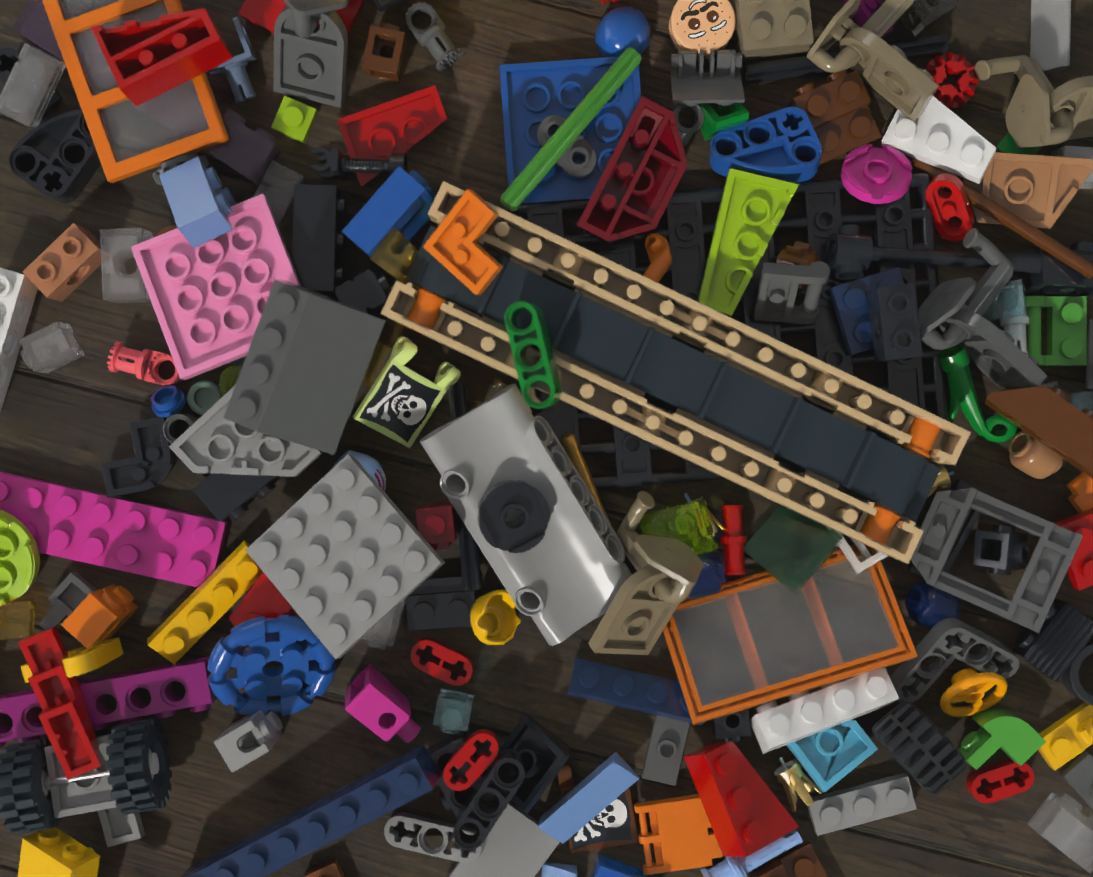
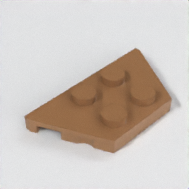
(1031, 186)

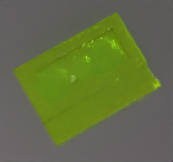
(682, 522)

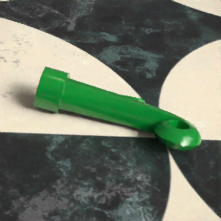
(962, 393)

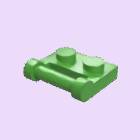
(1064, 330)

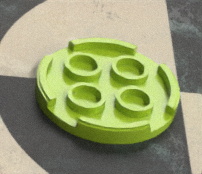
(17, 558)

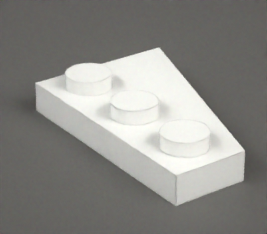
(941, 141)

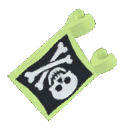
(402, 398)

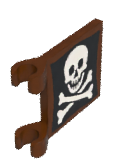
(609, 828)

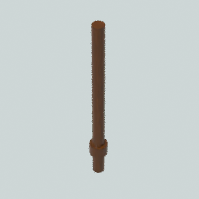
(1015, 223)

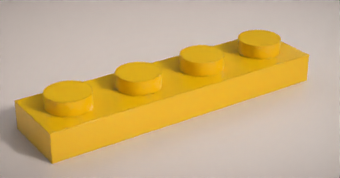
(205, 605)

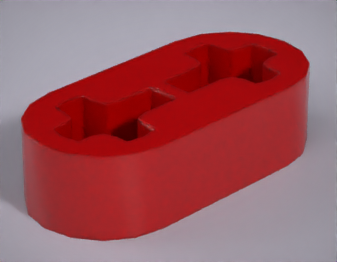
(438, 669)
(464, 754)
(1002, 787)

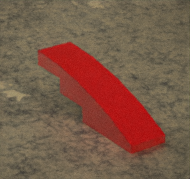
(62, 704)

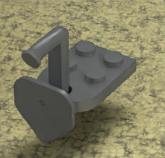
(310, 57)
(959, 311)

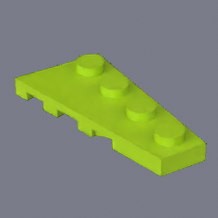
(744, 225)

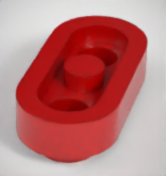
(949, 204)

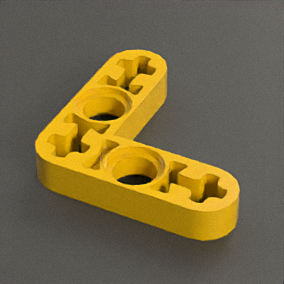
(86, 660)

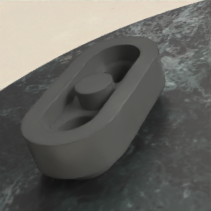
(580, 146)

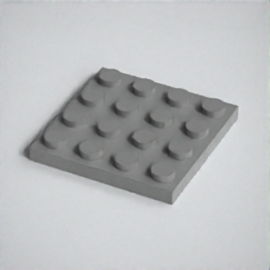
(344, 556)

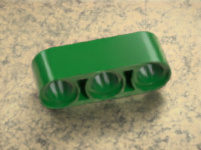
(520, 341)

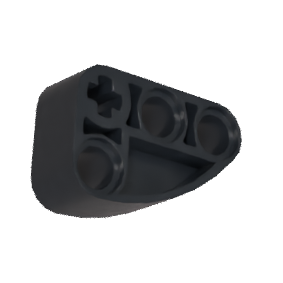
(54, 150)

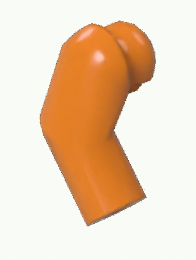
(659, 256)

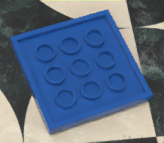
(556, 88)

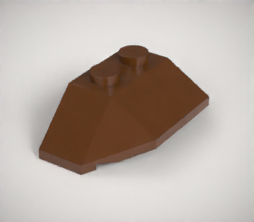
(1050, 420)

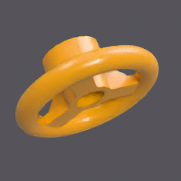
(971, 687)

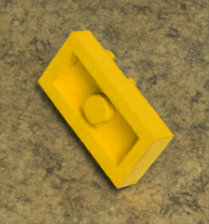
(1068, 736)

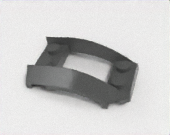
(1040, 578)

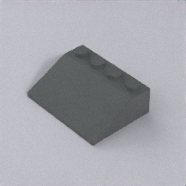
(304, 367)

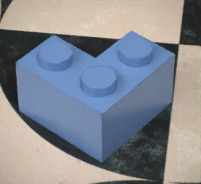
(198, 201)

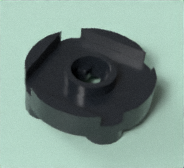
(533, 521)

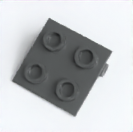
(706, 83)

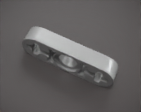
(407, 841)

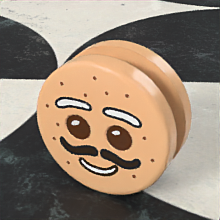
(701, 25)

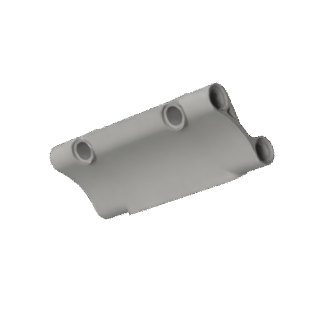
(580, 558)

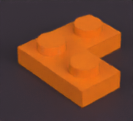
(456, 242)

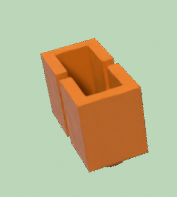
(100, 615)

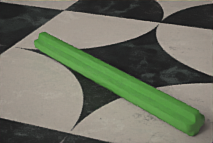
(570, 129)

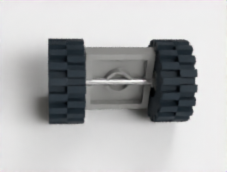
(131, 778)

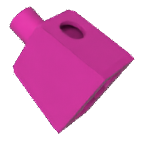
(380, 706)

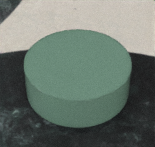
(203, 396)

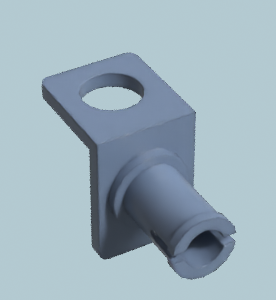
(235, 68)

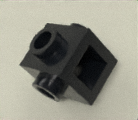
(1001, 549)

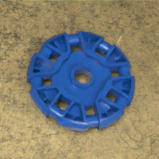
(270, 641)

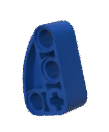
(786, 137)

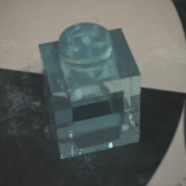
(453, 711)

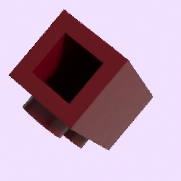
(438, 524)

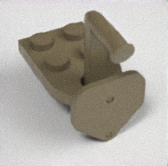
(878, 63)
(1038, 111)
(650, 596)

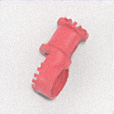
(145, 365)

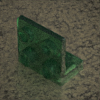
(792, 547)

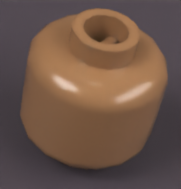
(1033, 457)

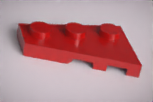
(391, 127)

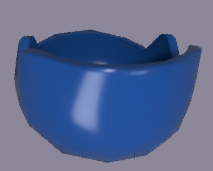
(622, 29)

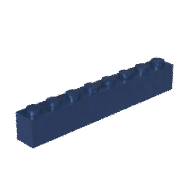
(324, 819)

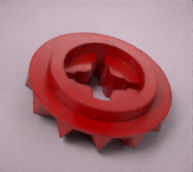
(965, 85)

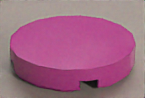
(876, 174)

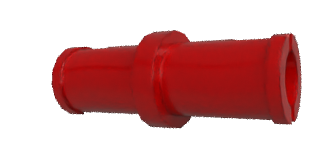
(733, 540)

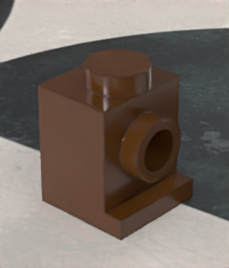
(380, 39)

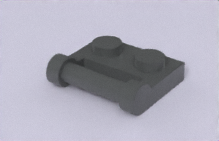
(779, 289)

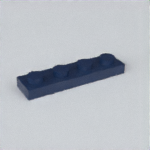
(628, 690)

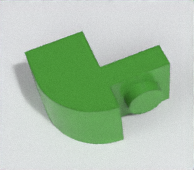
(1001, 731)

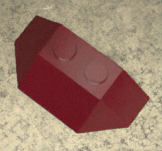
(638, 176)

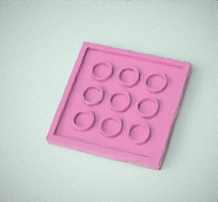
(217, 291)

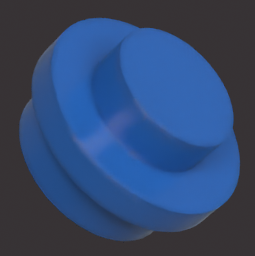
(168, 401)

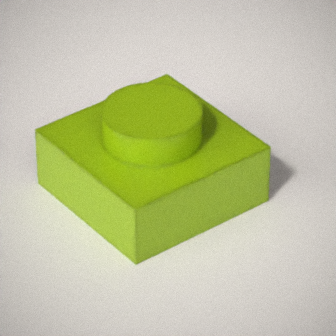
(295, 119)

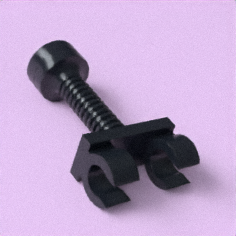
(341, 165)

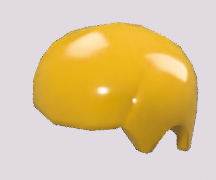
(494, 618)

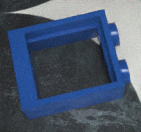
(397, 204)

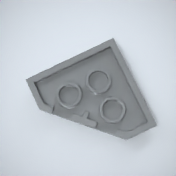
(230, 448)

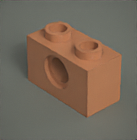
(65, 263)

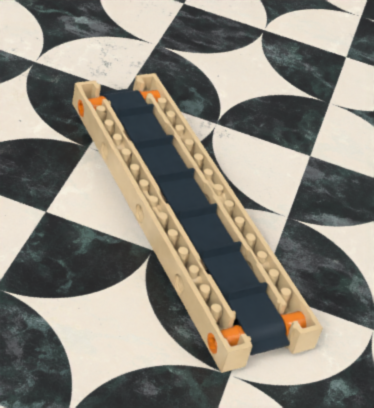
(731, 402)

